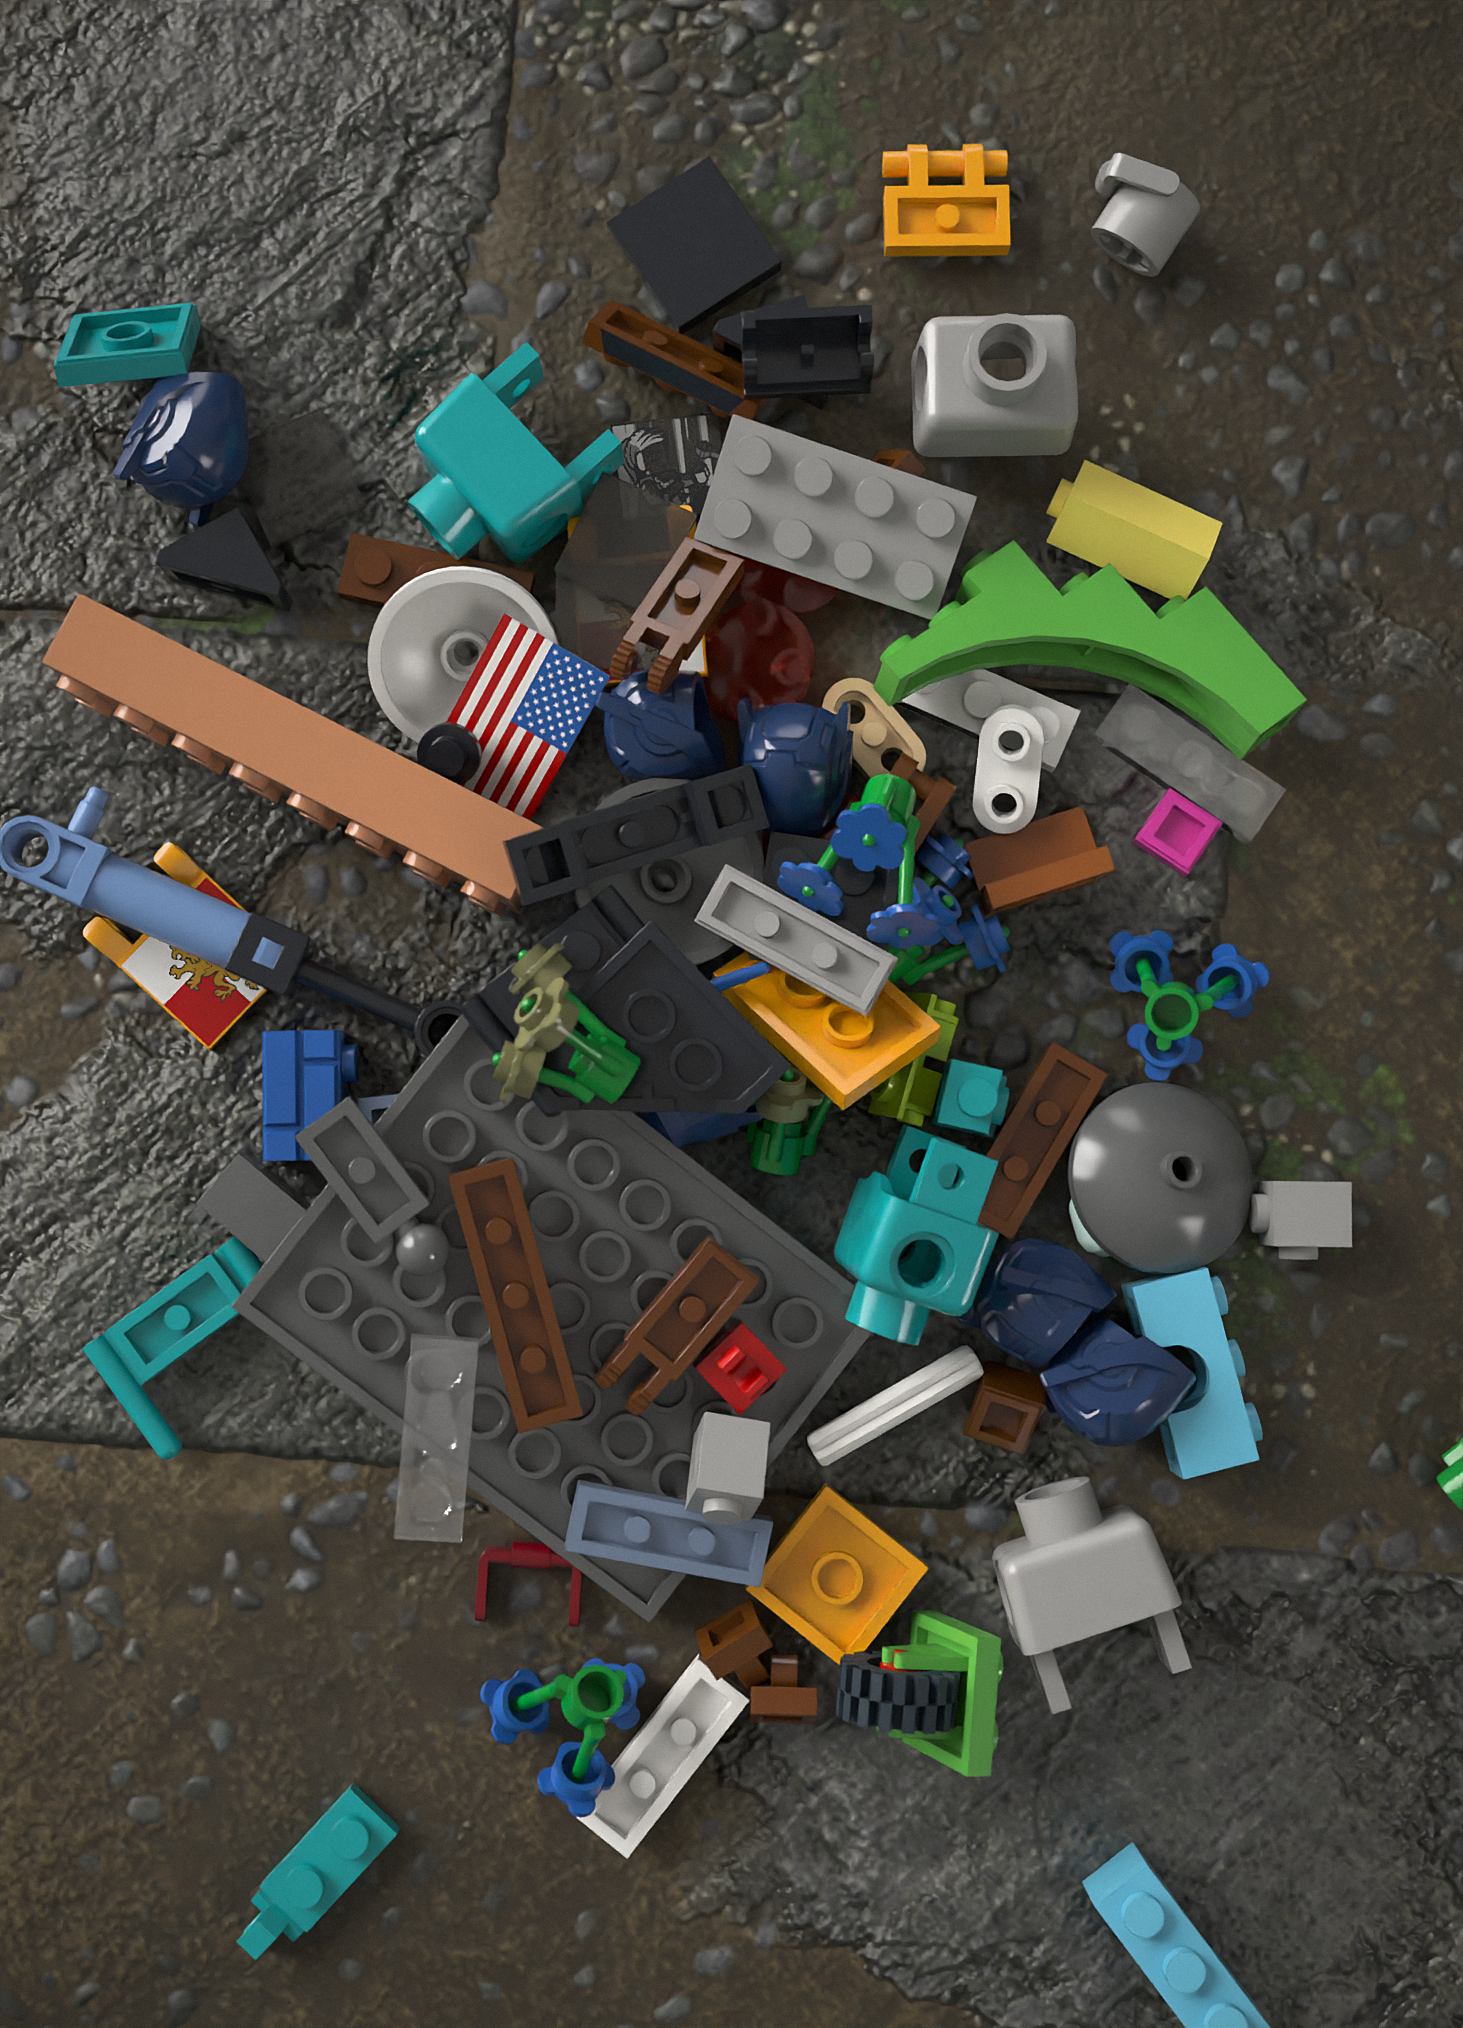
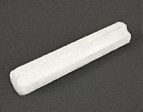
(894, 1405)

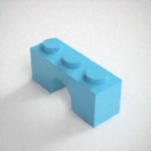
(1212, 1423)
(1169, 1945)

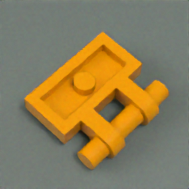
(946, 218)

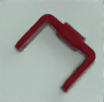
(525, 1555)

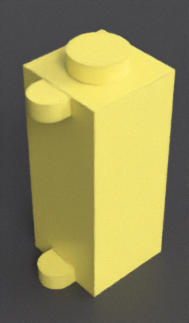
(1133, 529)

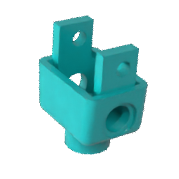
(495, 473)
(939, 1221)

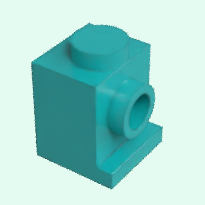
(970, 1098)

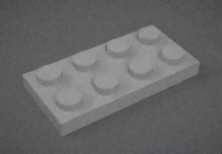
(834, 517)

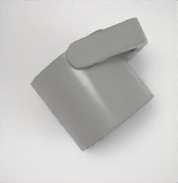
(1142, 214)

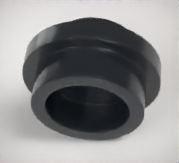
(450, 752)

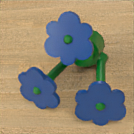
(872, 833)

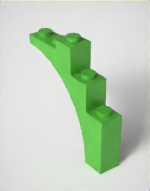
(1183, 652)

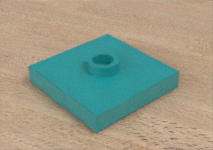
(128, 344)

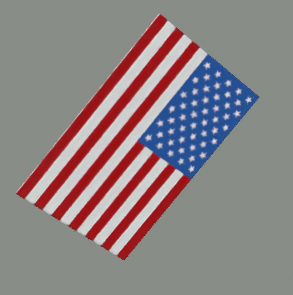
(525, 712)

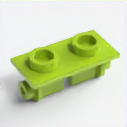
(913, 1089)

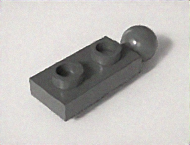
(374, 1185)

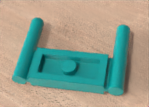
(167, 1330)

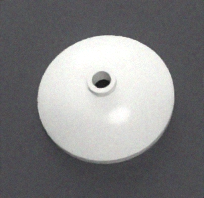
(416, 635)

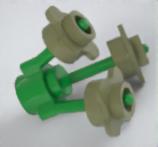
(548, 1020)
(779, 1138)

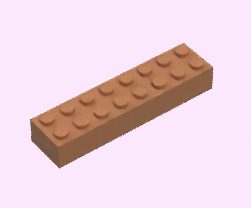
(287, 751)

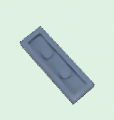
(664, 1535)

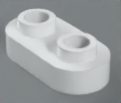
(1007, 770)

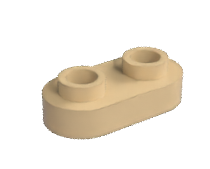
(879, 731)

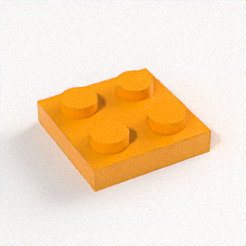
(837, 1576)

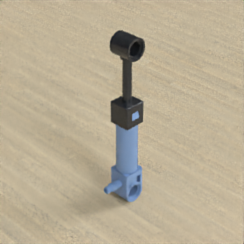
(192, 920)

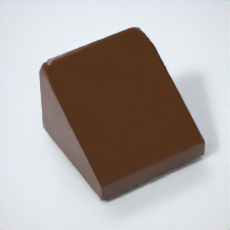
(1005, 1407)

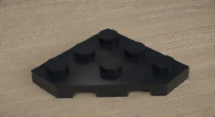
(684, 1030)

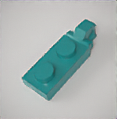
(318, 1870)

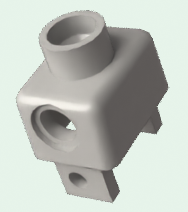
(971, 413)
(1081, 1577)

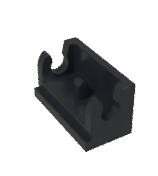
(807, 352)

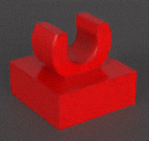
(739, 1367)

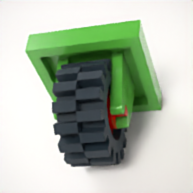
(930, 1692)

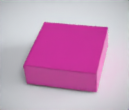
(1177, 832)

